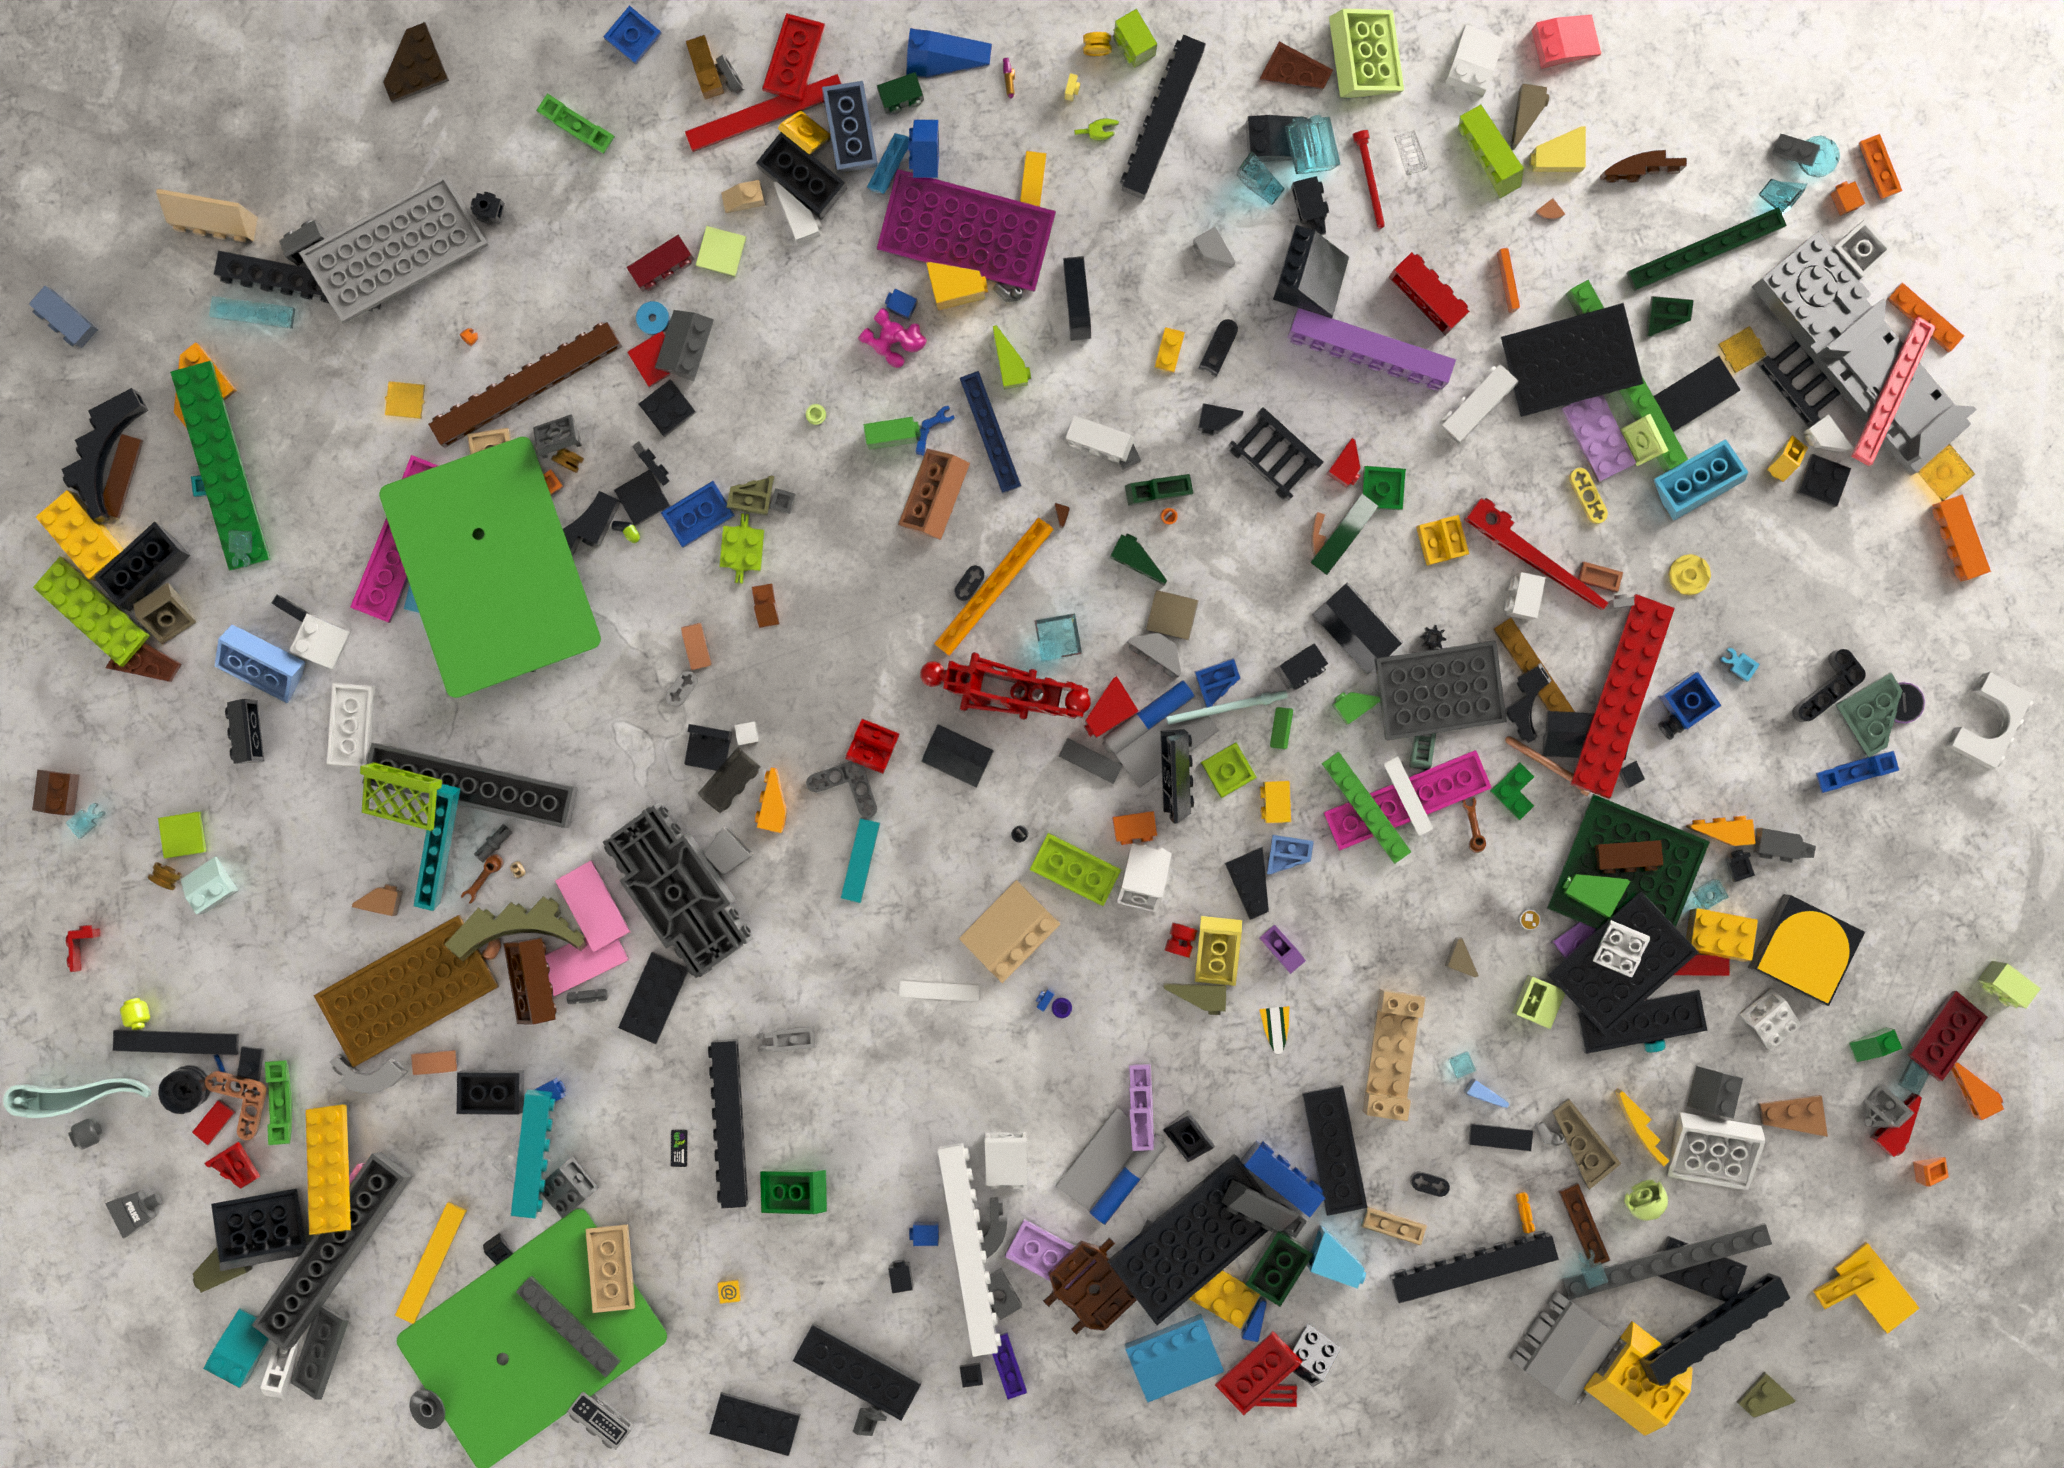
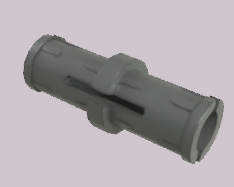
(493, 843)

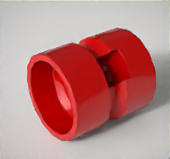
(1184, 933)

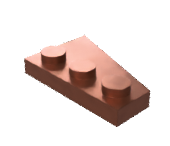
(1295, 68)
(149, 663)

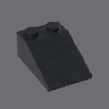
(1268, 137)

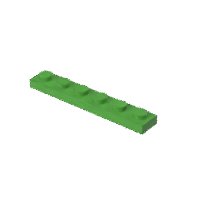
(1366, 807)

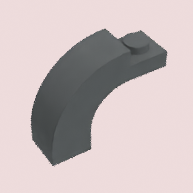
(996, 1233)

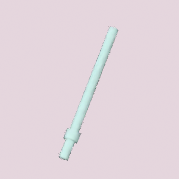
(1265, 699)

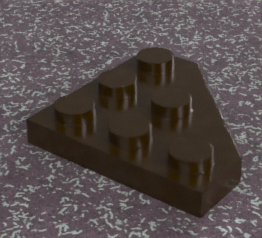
(414, 65)

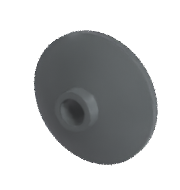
(427, 1409)

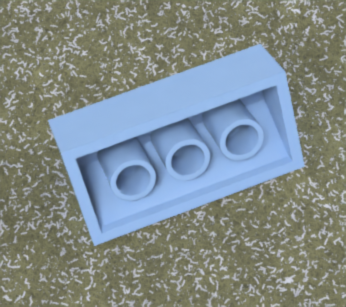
(258, 663)

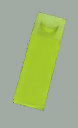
(1011, 364)

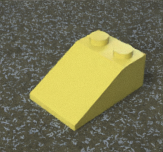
(1218, 950)

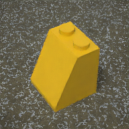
(955, 285)

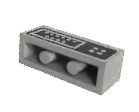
(600, 1420)

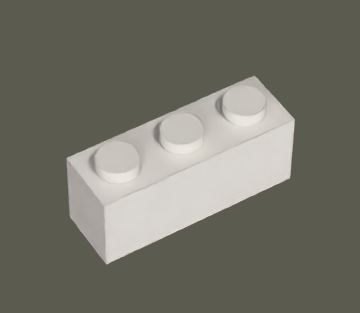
(1099, 439)

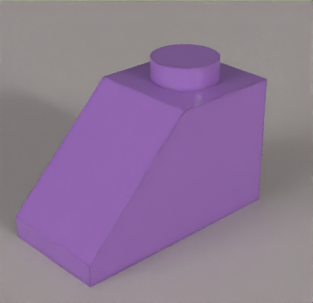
(1282, 949)

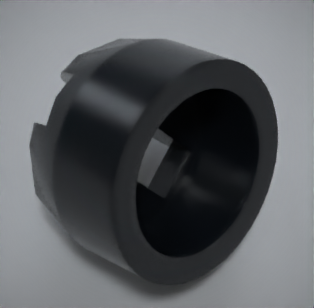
(1016, 836)

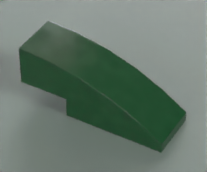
(1158, 489)

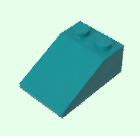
(237, 1350)

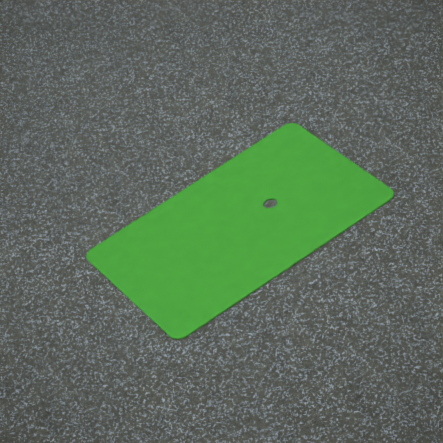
(497, 600)
(506, 1405)

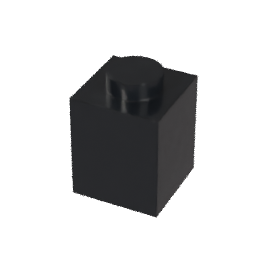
(900, 1276)

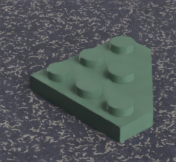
(1872, 713)

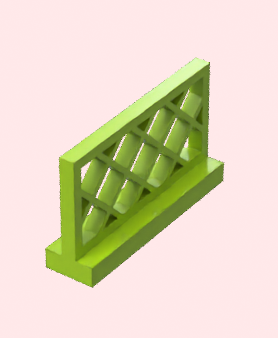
(398, 778)

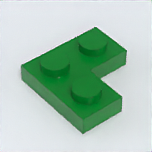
(1509, 789)

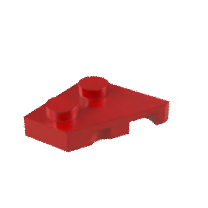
(234, 1165)

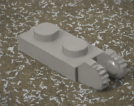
(789, 1039)

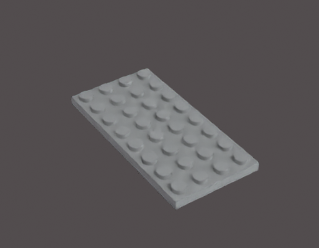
(393, 249)

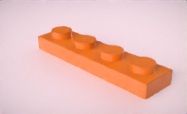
(1913, 306)

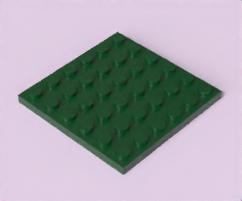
(1612, 823)

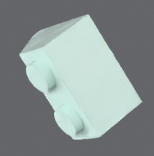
(207, 886)

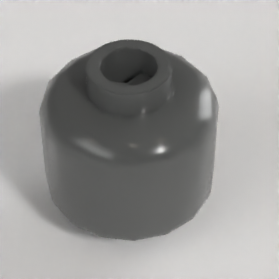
(85, 1134)

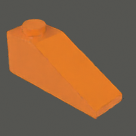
(1980, 1097)

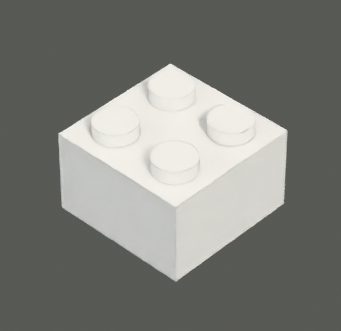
(1862, 248)
(1524, 596)

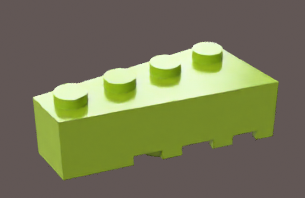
(1491, 150)

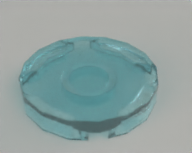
(1826, 159)

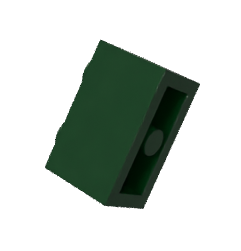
(900, 93)

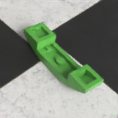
(575, 124)
(279, 1102)

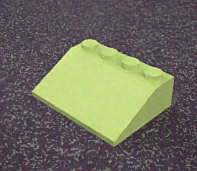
(1366, 52)

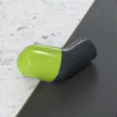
(627, 529)

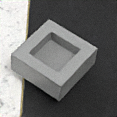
(1621, 601)

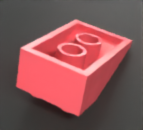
(1565, 40)

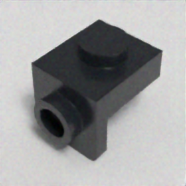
(1740, 865)

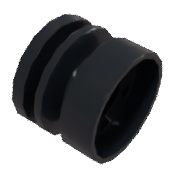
(174, 1093)

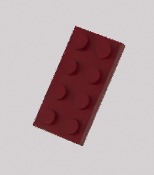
(1947, 1036)

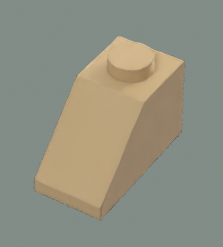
(743, 196)

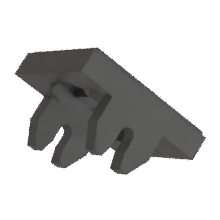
(543, 432)

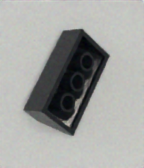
(141, 566)

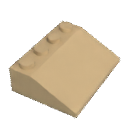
(207, 216)
(1009, 931)

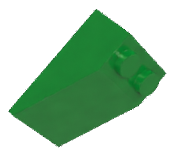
(793, 1191)

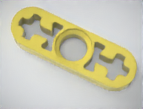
(1589, 512)

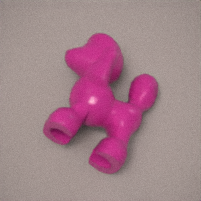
(890, 333)

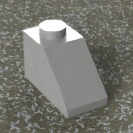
(1213, 249)

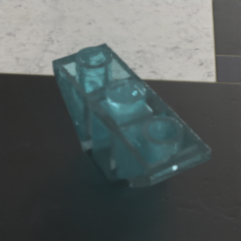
(1259, 179)

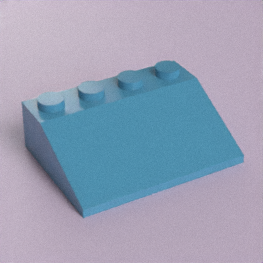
(1174, 1358)

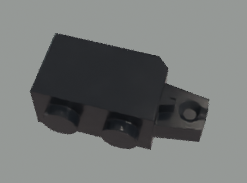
(1310, 204)

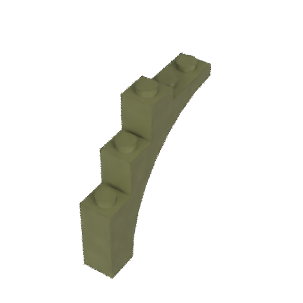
(541, 919)

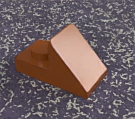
(765, 605)

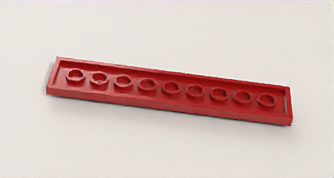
(1622, 696)

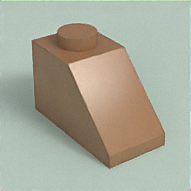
(381, 900)

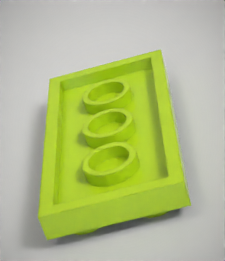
(1075, 869)

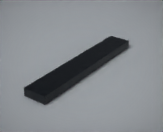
(175, 1042)

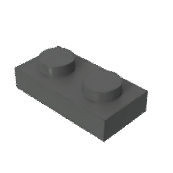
(1796, 150)

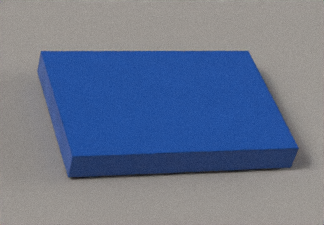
(697, 514)

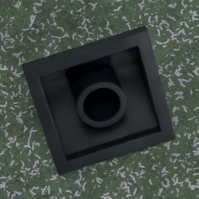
(1188, 1136)

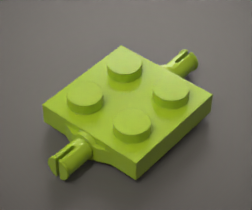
(741, 548)

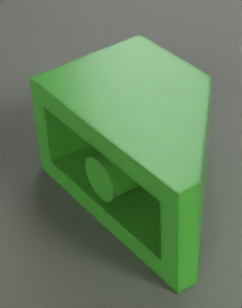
(1353, 705)

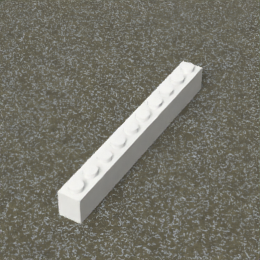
(968, 1250)

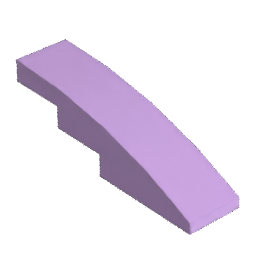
(1141, 1107)

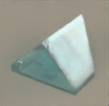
(1782, 194)

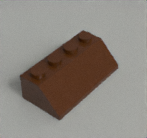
(530, 981)

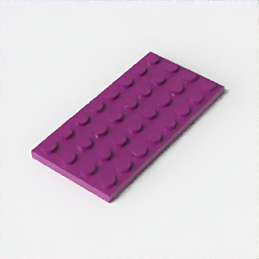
(966, 229)

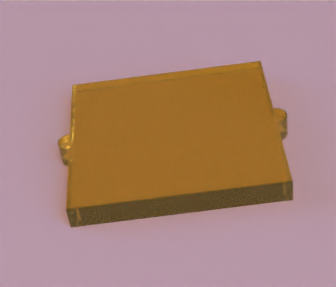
(1742, 349)
(405, 400)

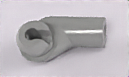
(1548, 1136)

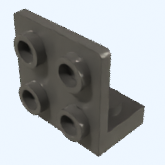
(568, 1187)

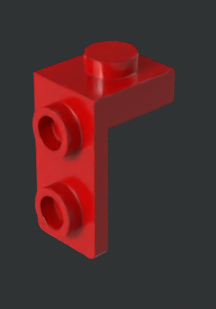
(73, 944)

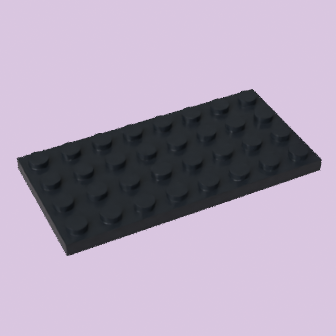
(1187, 1244)

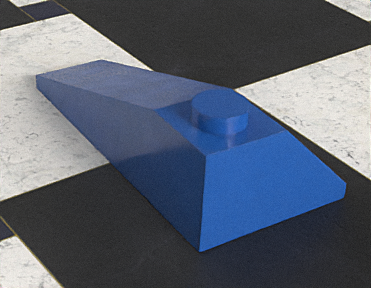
(940, 53)

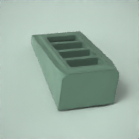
(1419, 764)

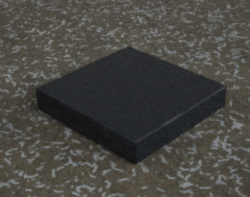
(642, 497)

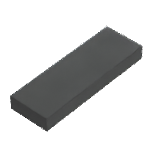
(1090, 760)

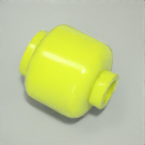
(135, 1013)

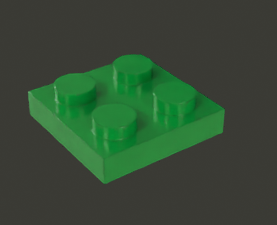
(1384, 486)

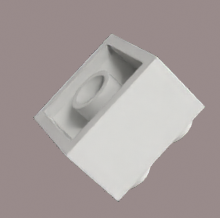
(319, 641)

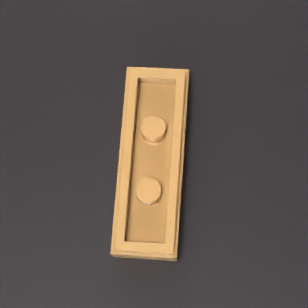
(1393, 1225)

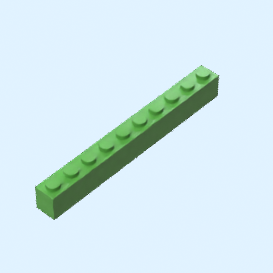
(1638, 398)

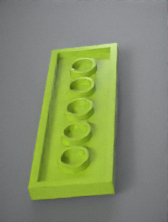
(91, 611)

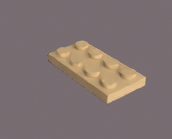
(610, 1268)

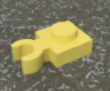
(1072, 87)

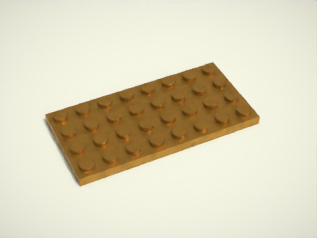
(403, 993)

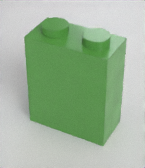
(891, 433)

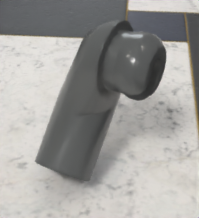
(1008, 295)

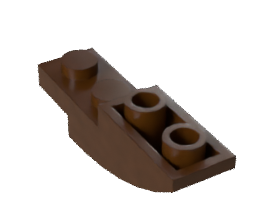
(1635, 166)

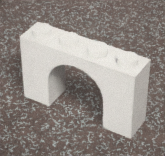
(2013, 705)

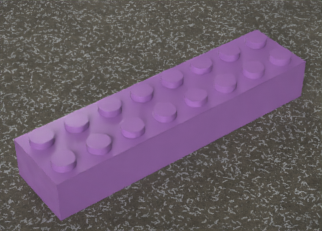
(1371, 349)

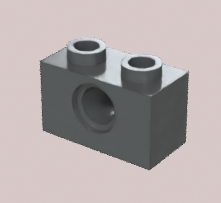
(1010, 1302)

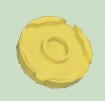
(1689, 574)

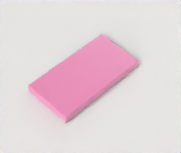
(592, 906)
(572, 967)

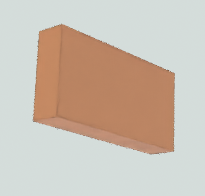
(1600, 577)

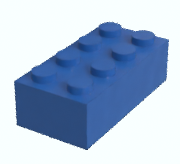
(1283, 1179)

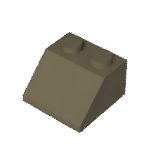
(164, 613)

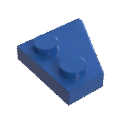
(1216, 680)

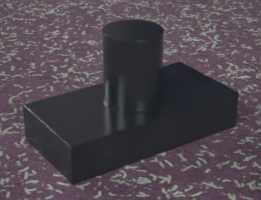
(250, 1064)

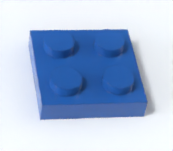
(632, 35)

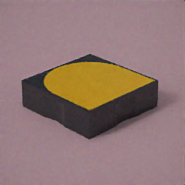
(1806, 949)

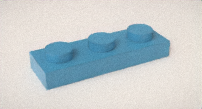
(889, 164)

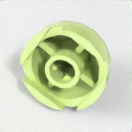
(1647, 1200)

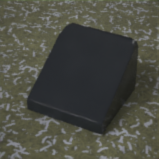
(1631, 774)
(497, 1249)

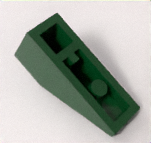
(1136, 558)

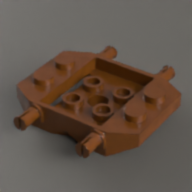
(1096, 1309)

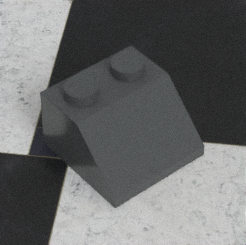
(301, 239)
(1715, 1092)

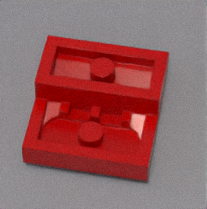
(872, 746)

